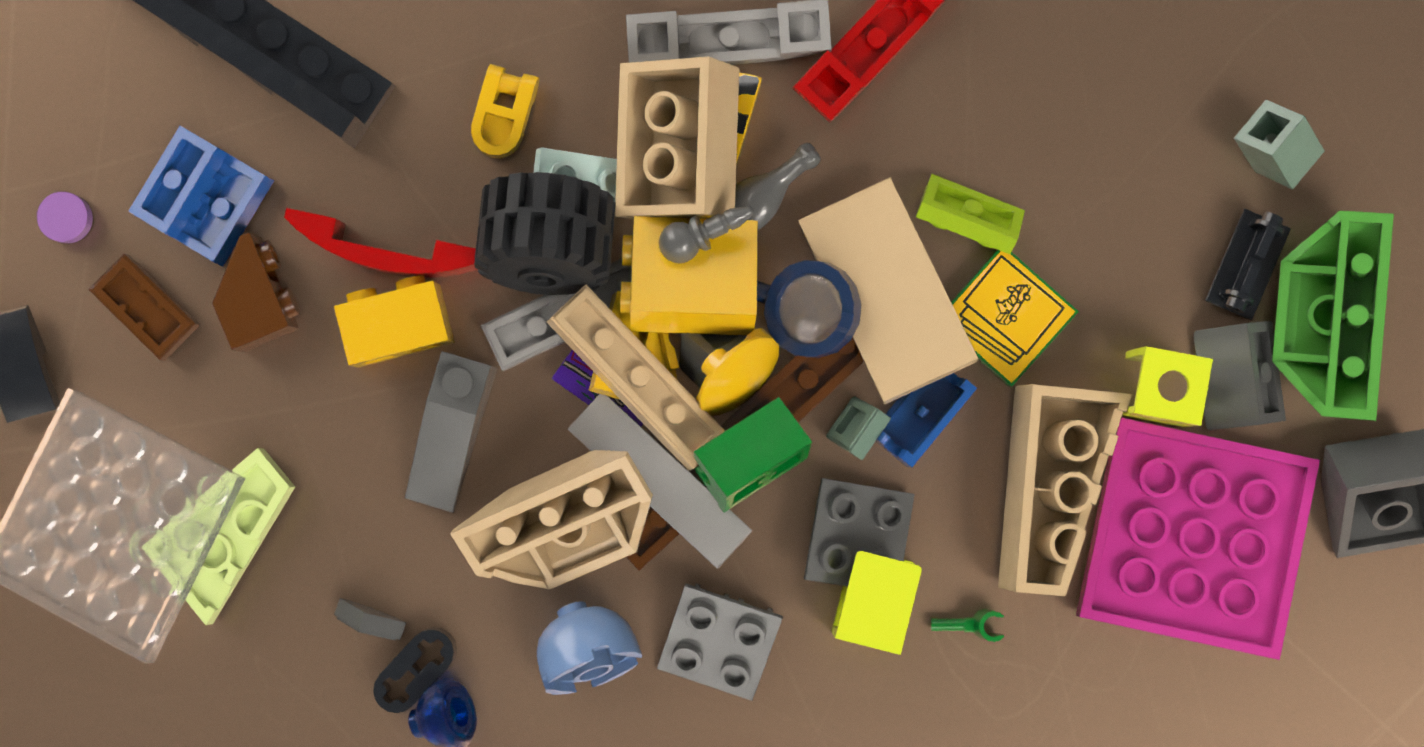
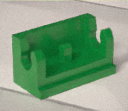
(752, 454)

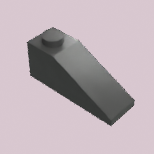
(449, 430)

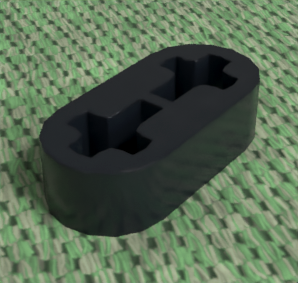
(406, 661)

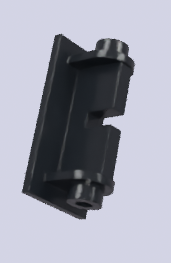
(1248, 263)

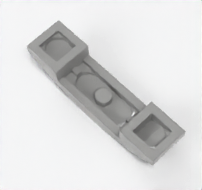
(732, 36)

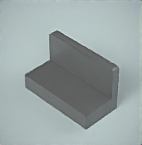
(1243, 379)

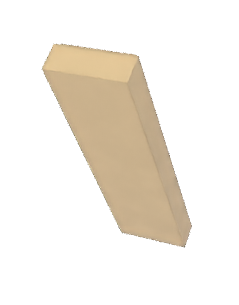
(634, 375)

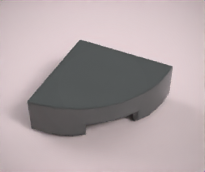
(369, 620)

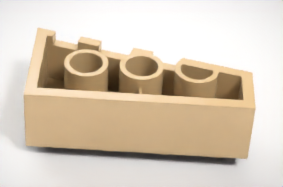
(1053, 481)

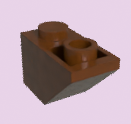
(251, 299)

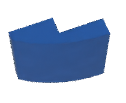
(201, 196)

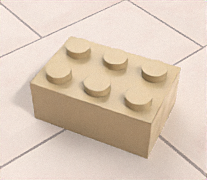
(677, 138)

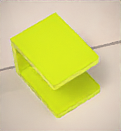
(1149, 403)
(877, 602)

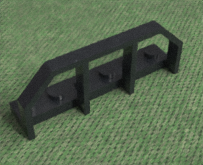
(283, 59)

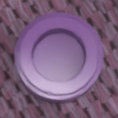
(64, 217)

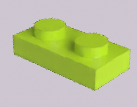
(970, 214)

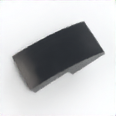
(23, 374)

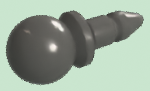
(681, 240)

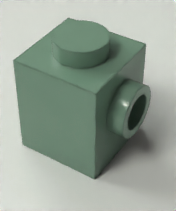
(1279, 144)

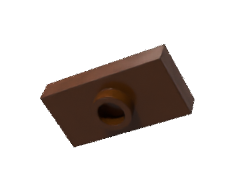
(144, 307)

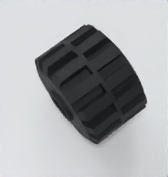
(545, 233)

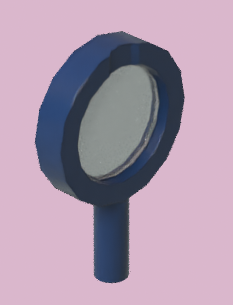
(811, 308)

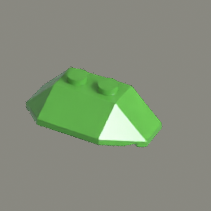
(1335, 314)

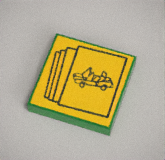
(1010, 315)

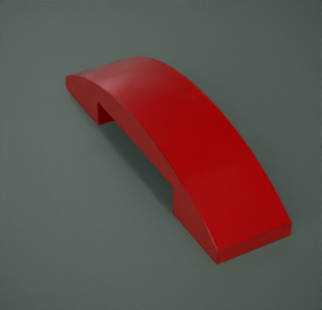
(863, 54)
(328, 233)

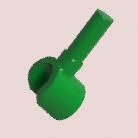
(969, 624)

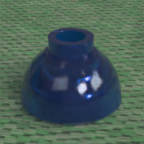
(444, 715)

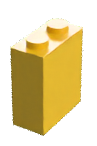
(700, 296)

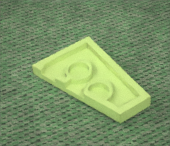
(241, 534)

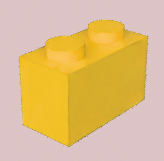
(393, 322)

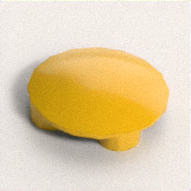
(737, 374)

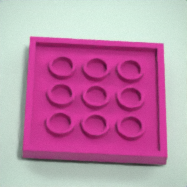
(1198, 538)

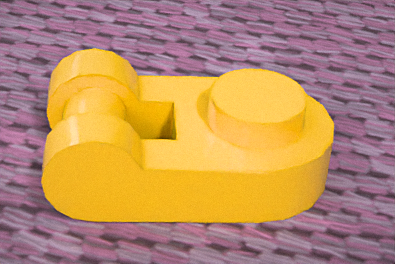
(500, 129)

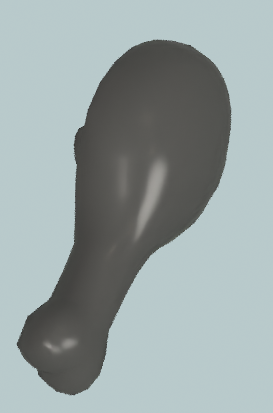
(767, 190)

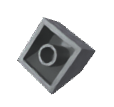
(1375, 493)

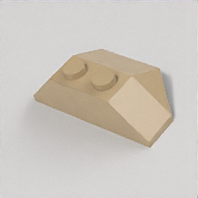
(559, 522)

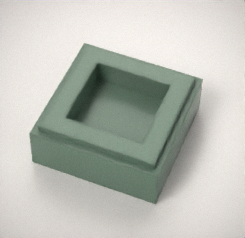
(858, 427)

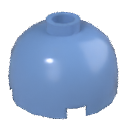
(585, 647)

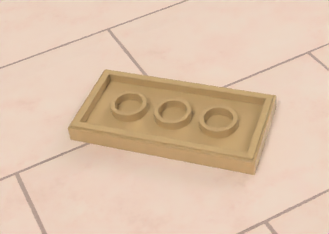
(906, 318)

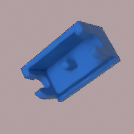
(922, 416)

